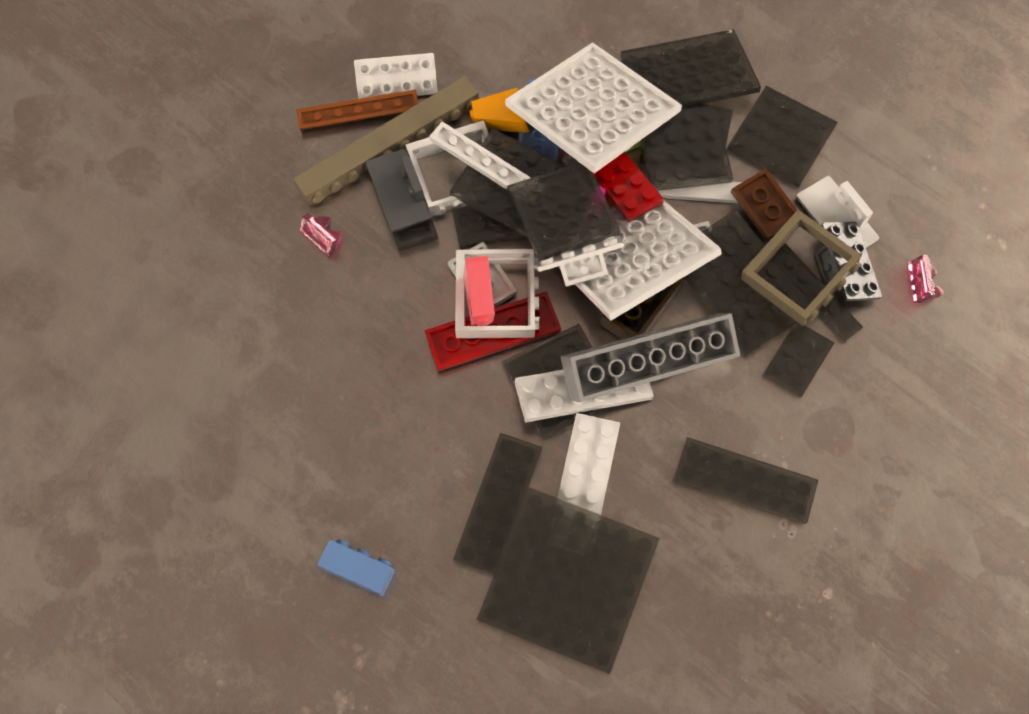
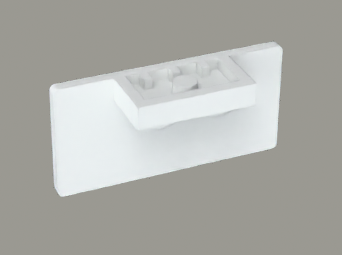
(396, 75)
(832, 203)
(582, 263)

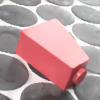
(479, 290)

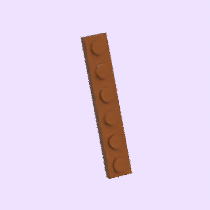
(356, 110)

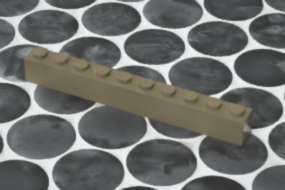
(392, 136)

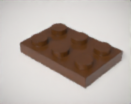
(764, 203)

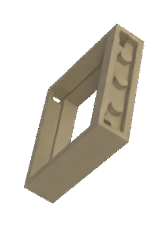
(799, 219)

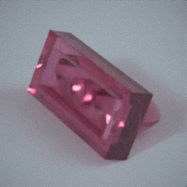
(316, 231)
(922, 279)

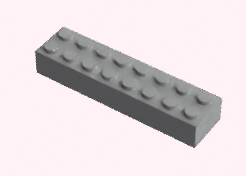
(650, 356)

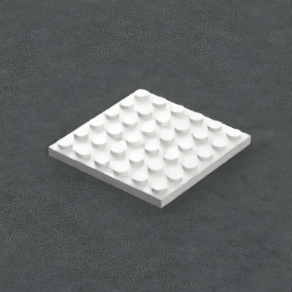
(593, 106)
(655, 254)

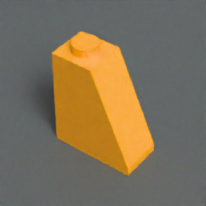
(496, 114)

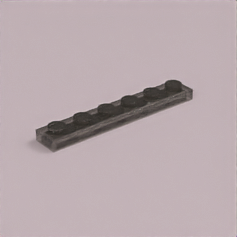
(834, 313)

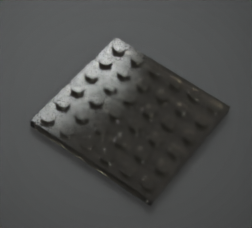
(568, 579)

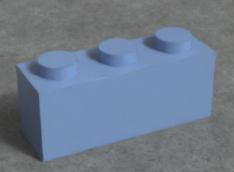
(356, 566)

